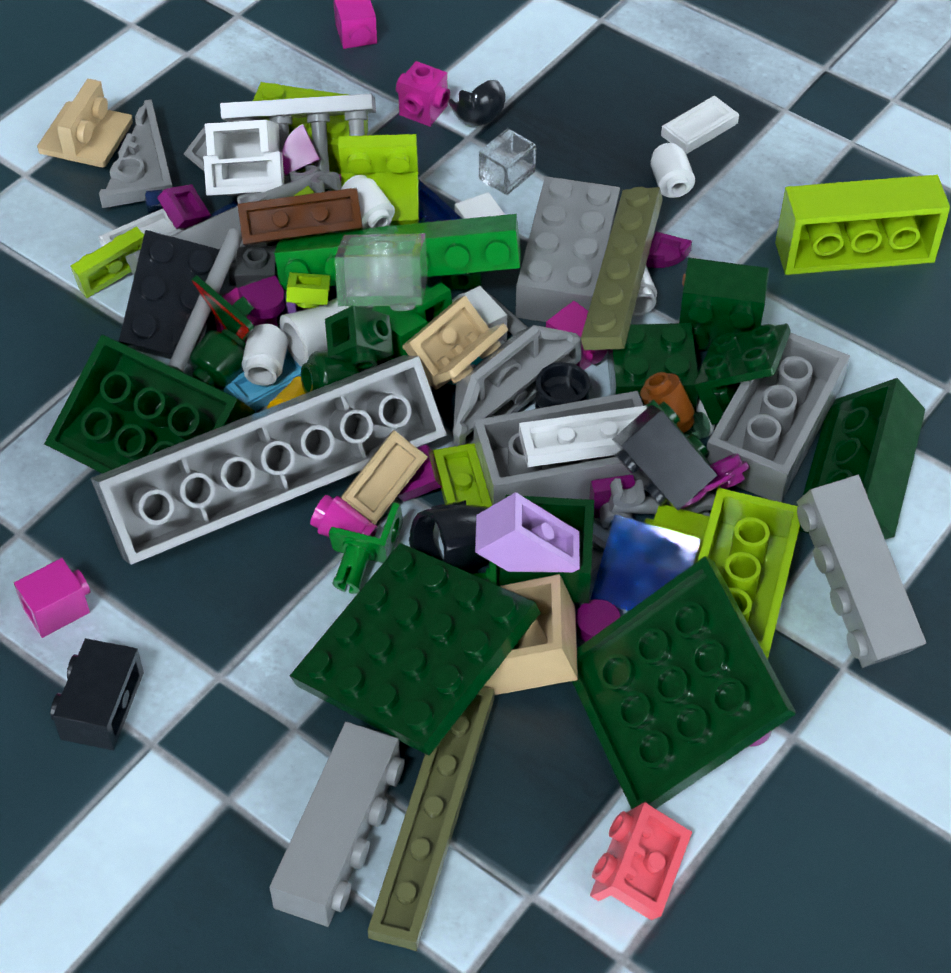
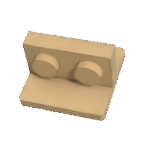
(86, 129)
(453, 343)

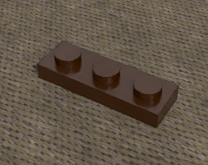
(300, 216)

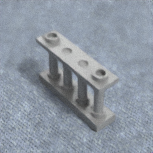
(314, 108)

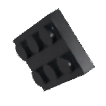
(164, 293)

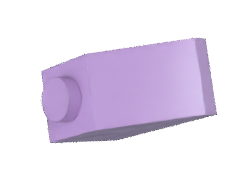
(526, 538)

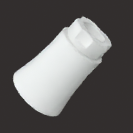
(307, 330)

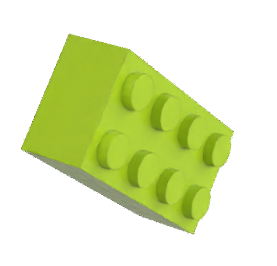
(861, 224)
(753, 550)

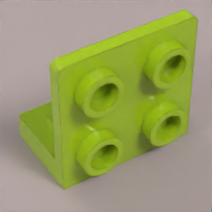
(391, 164)

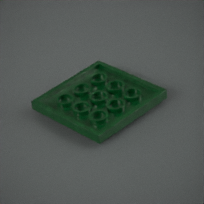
(415, 647)
(678, 686)

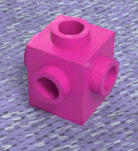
(422, 93)

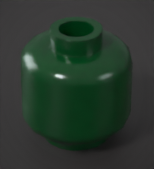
(218, 358)
(323, 371)

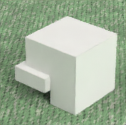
(243, 157)

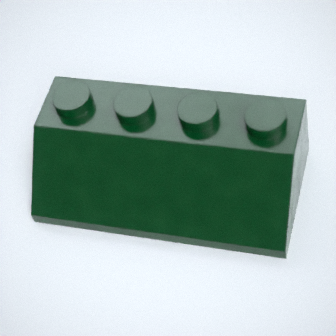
(874, 437)

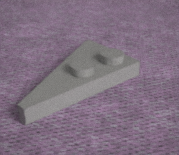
(140, 163)

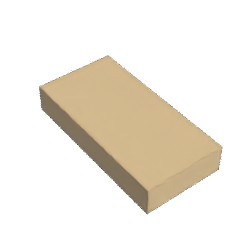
(384, 477)

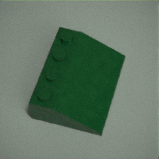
(135, 407)

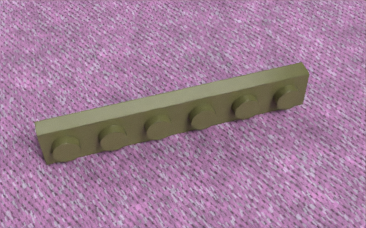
(622, 269)
(428, 830)

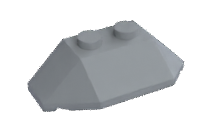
(509, 376)

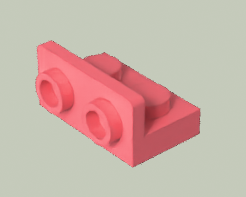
(641, 860)

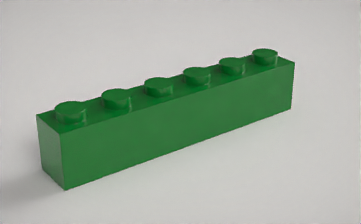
(451, 247)

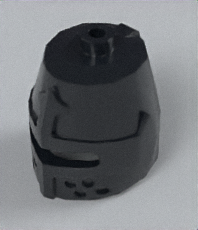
(457, 532)

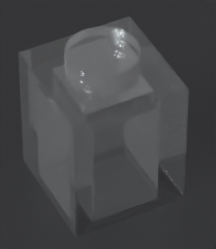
(507, 161)

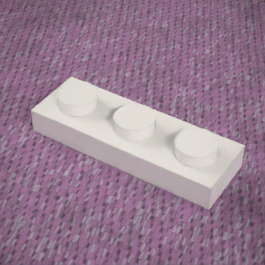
(574, 436)

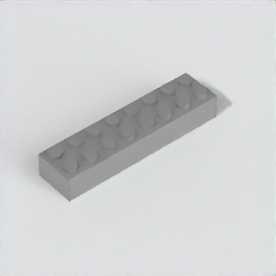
(265, 458)

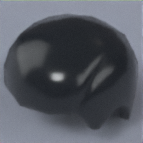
(481, 105)

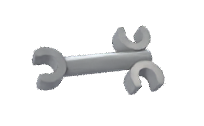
(317, 181)
(634, 501)

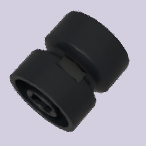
(561, 384)

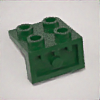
(738, 359)

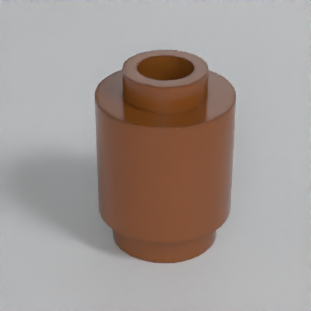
(669, 389)

